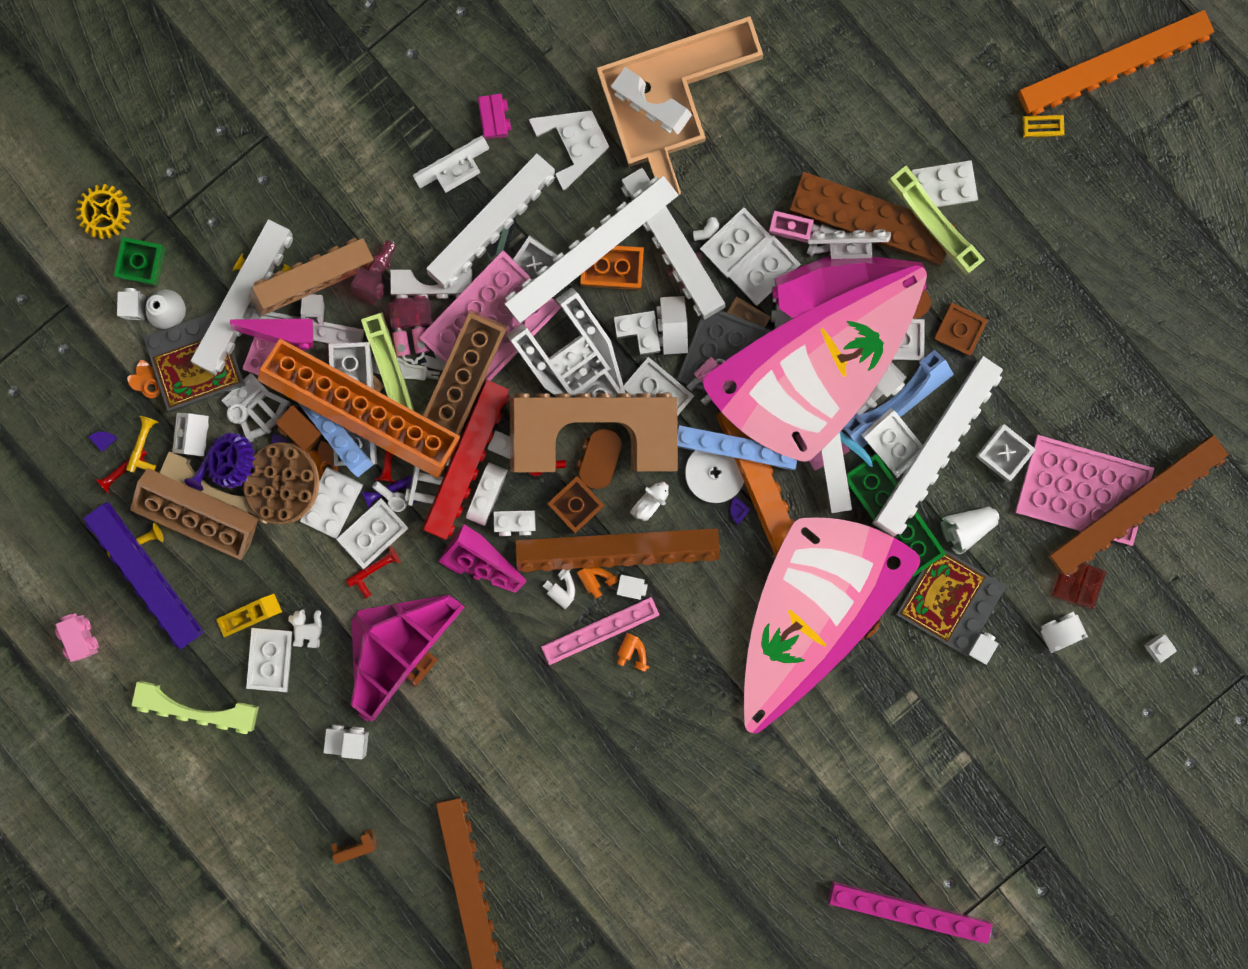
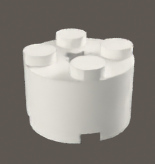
(1064, 633)

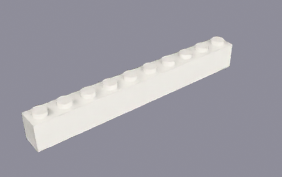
(591, 249)
(937, 447)

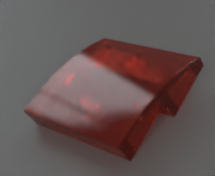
(1082, 586)

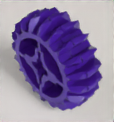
(230, 460)

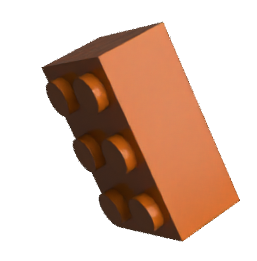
(616, 269)

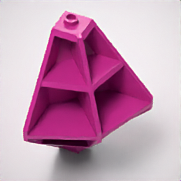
(829, 278)
(391, 644)

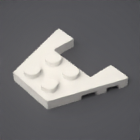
(581, 138)

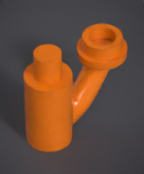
(590, 582)
(627, 648)

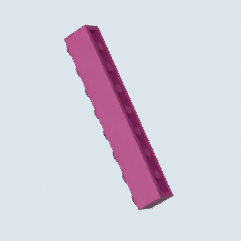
(910, 912)

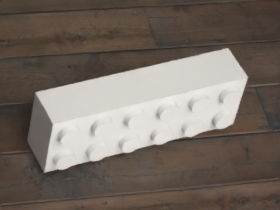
(356, 362)

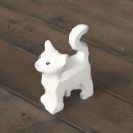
(650, 501)

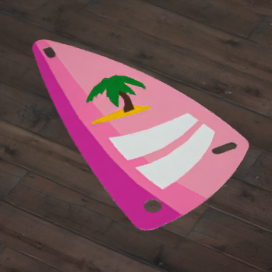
(817, 366)
(818, 609)

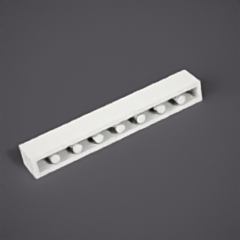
(491, 221)
(677, 252)
(237, 305)

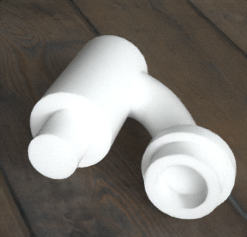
(813, 248)
(562, 597)

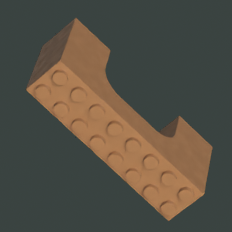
(646, 418)

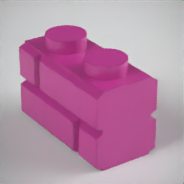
(493, 117)

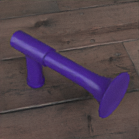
(195, 481)
(403, 483)

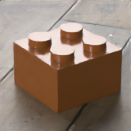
(299, 428)
(576, 504)

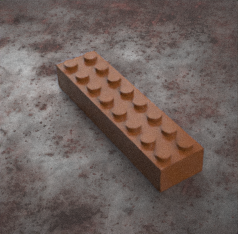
(854, 210)

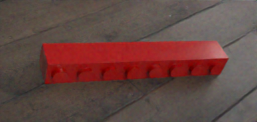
(465, 460)

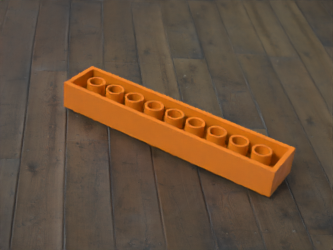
(358, 408)

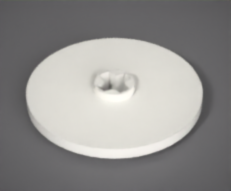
(706, 485)

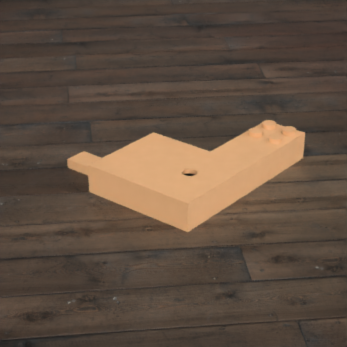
(669, 73)

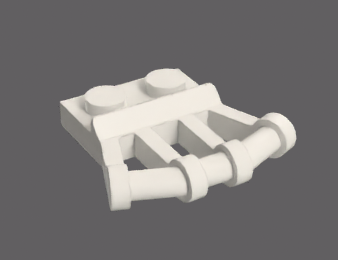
(250, 396)

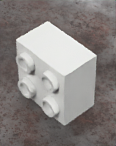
(534, 256)
(1005, 453)

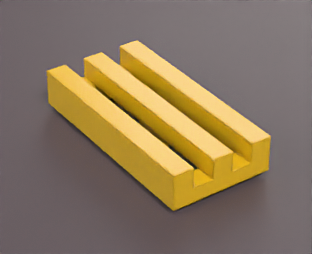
(1025, 119)

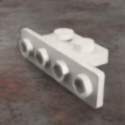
(455, 167)
(850, 245)

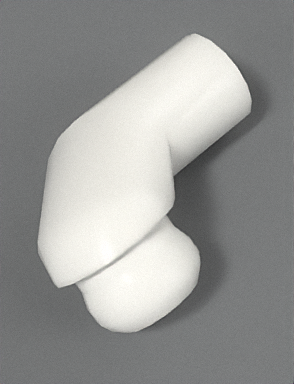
(709, 230)

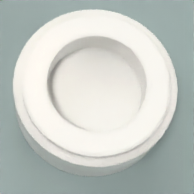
(237, 413)

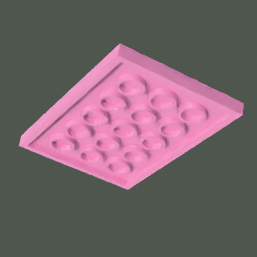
(487, 297)
(1077, 485)

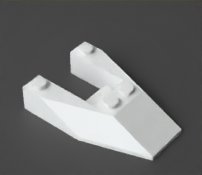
(580, 366)

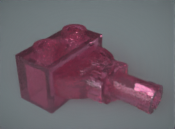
(368, 284)
(410, 312)

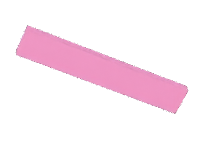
(600, 630)

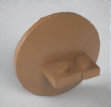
(282, 483)

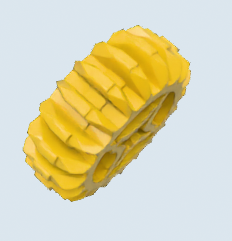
(109, 206)

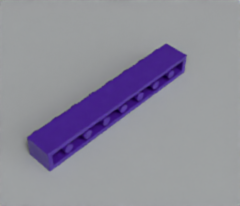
(143, 575)

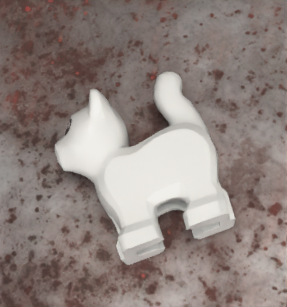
(306, 631)

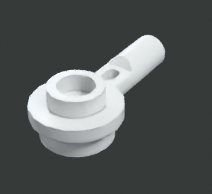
(395, 500)

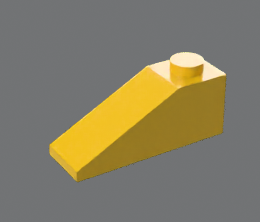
(249, 615)

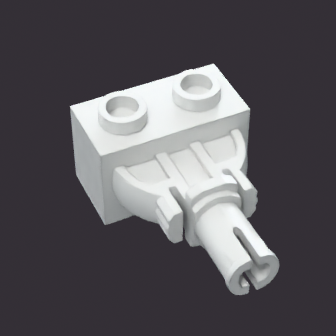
(890, 383)

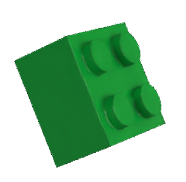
(139, 261)

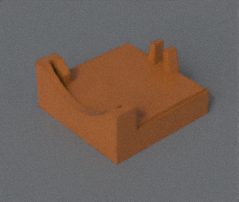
(355, 850)

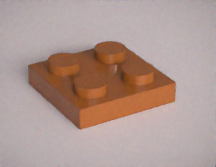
(960, 329)

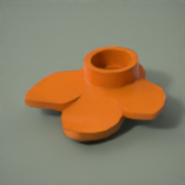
(144, 377)
(323, 457)

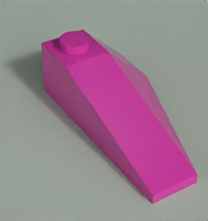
(294, 331)
(475, 555)

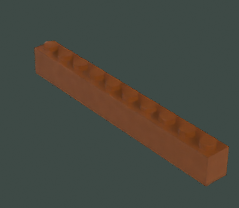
(1137, 505)
(617, 550)
(467, 884)

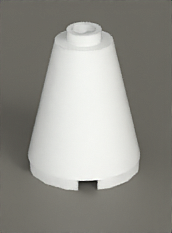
(165, 309)
(968, 527)

